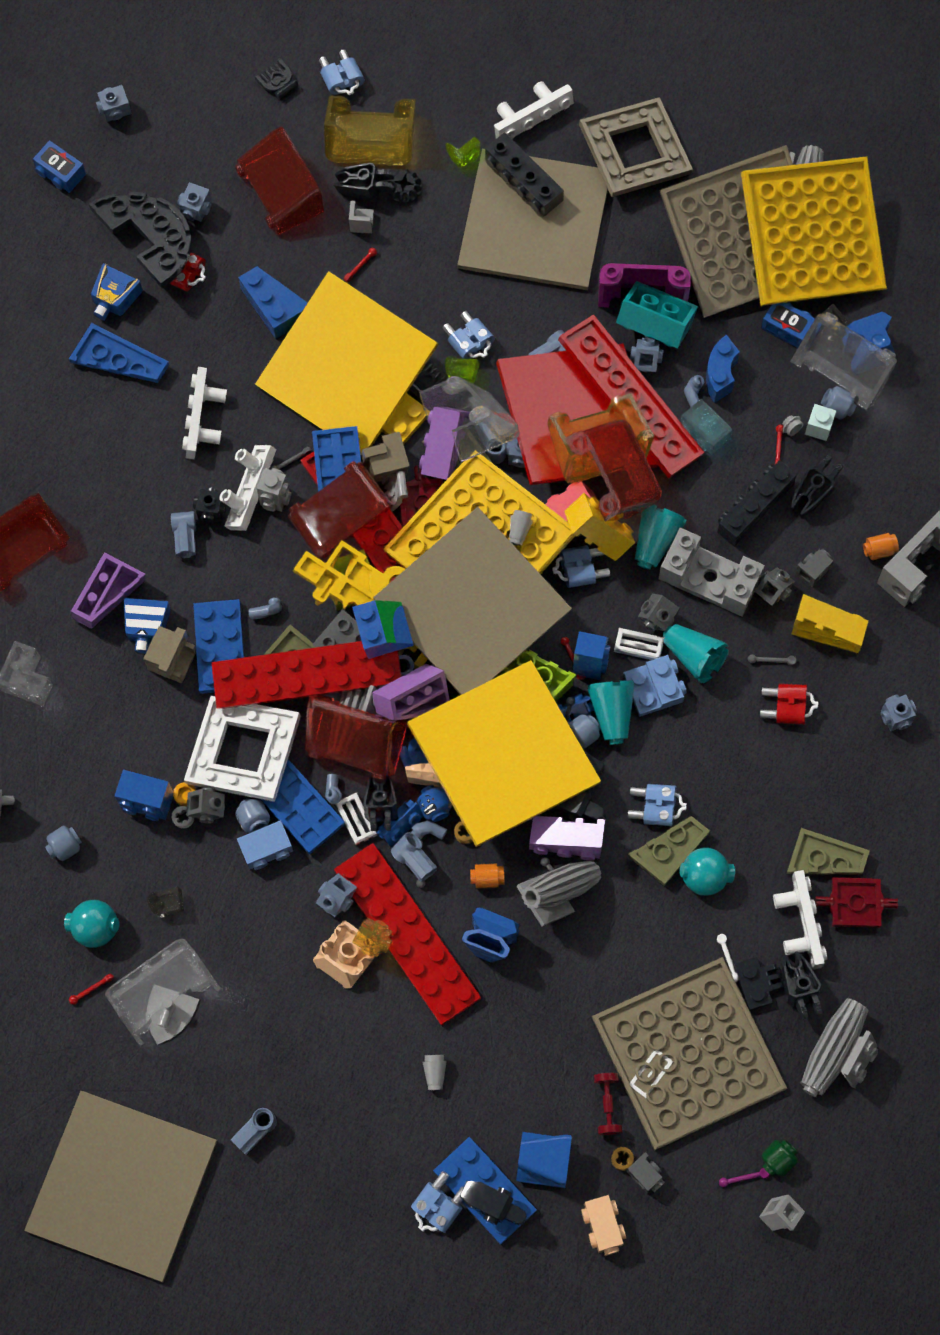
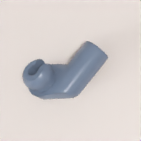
(693, 388)
(427, 827)

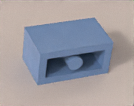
(265, 845)

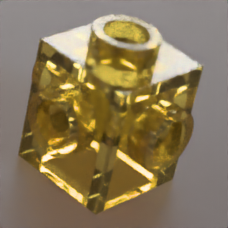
(373, 937)

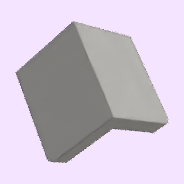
(360, 219)

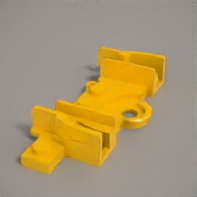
(355, 587)

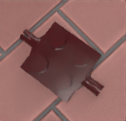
(419, 492)
(856, 902)

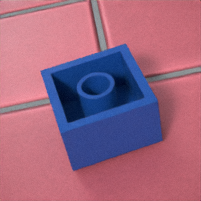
(144, 795)

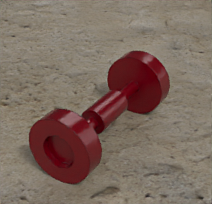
(606, 1079)

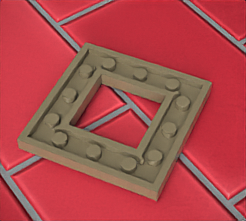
(622, 180)

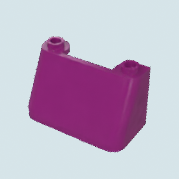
(617, 276)

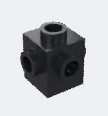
(208, 505)

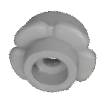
(792, 425)

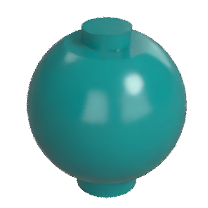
(706, 871)
(92, 923)

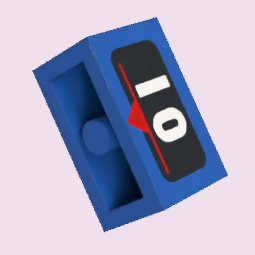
(59, 167)
(787, 323)

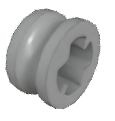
(185, 824)

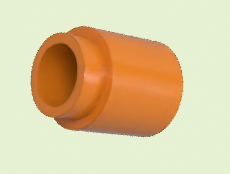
(881, 546)
(487, 875)

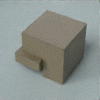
(386, 458)
(170, 654)

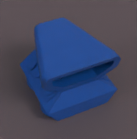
(874, 329)
(490, 935)
(544, 1159)

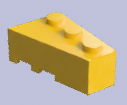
(610, 536)
(829, 625)

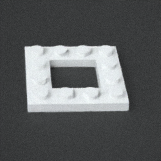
(260, 784)

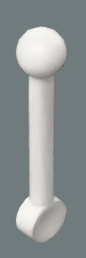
(721, 939)

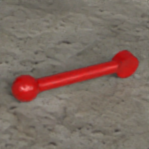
(372, 252)
(779, 429)
(565, 642)
(74, 999)

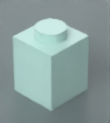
(820, 422)

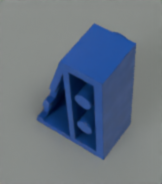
(272, 301)
(591, 655)

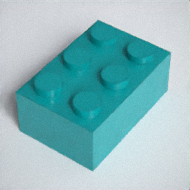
(656, 314)

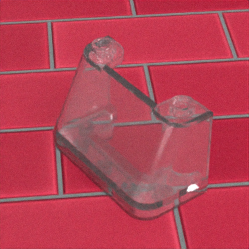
(846, 358)

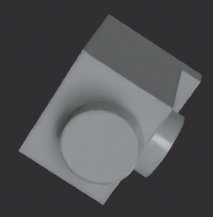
(782, 1213)

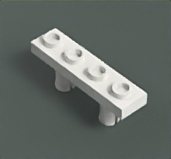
(541, 110)
(201, 394)
(245, 500)
(807, 909)

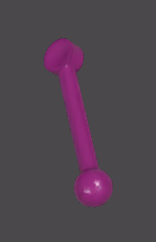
(723, 1182)

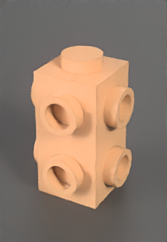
(606, 1232)

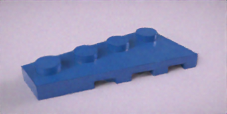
(116, 355)

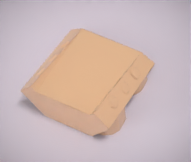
(422, 774)
(341, 957)

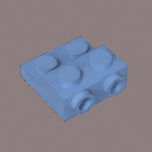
(656, 685)

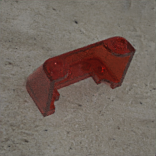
(281, 181)
(621, 466)
(339, 510)
(26, 535)
(353, 736)

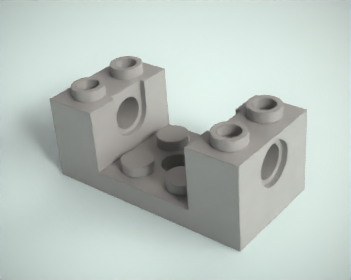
(688, 563)
(900, 574)

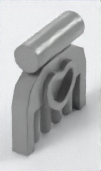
(396, 488)

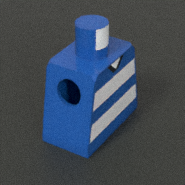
(143, 620)

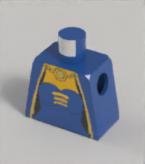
(114, 292)

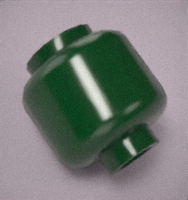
(779, 1158)

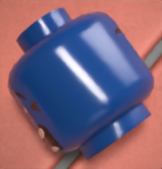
(434, 803)

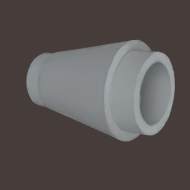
(519, 526)
(434, 1071)

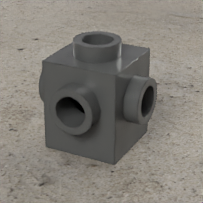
(775, 586)
(658, 612)
(205, 805)

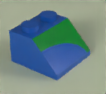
(382, 627)

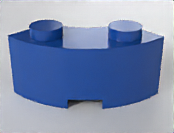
(718, 375)

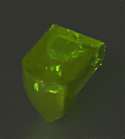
(466, 154)
(462, 368)

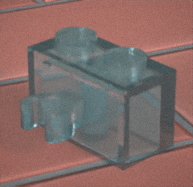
(706, 427)

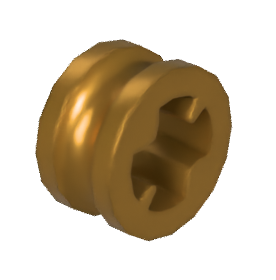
(462, 839)
(615, 1156)

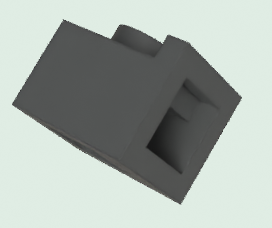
(814, 567)
(646, 1174)

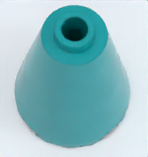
(656, 535)
(696, 651)
(613, 708)

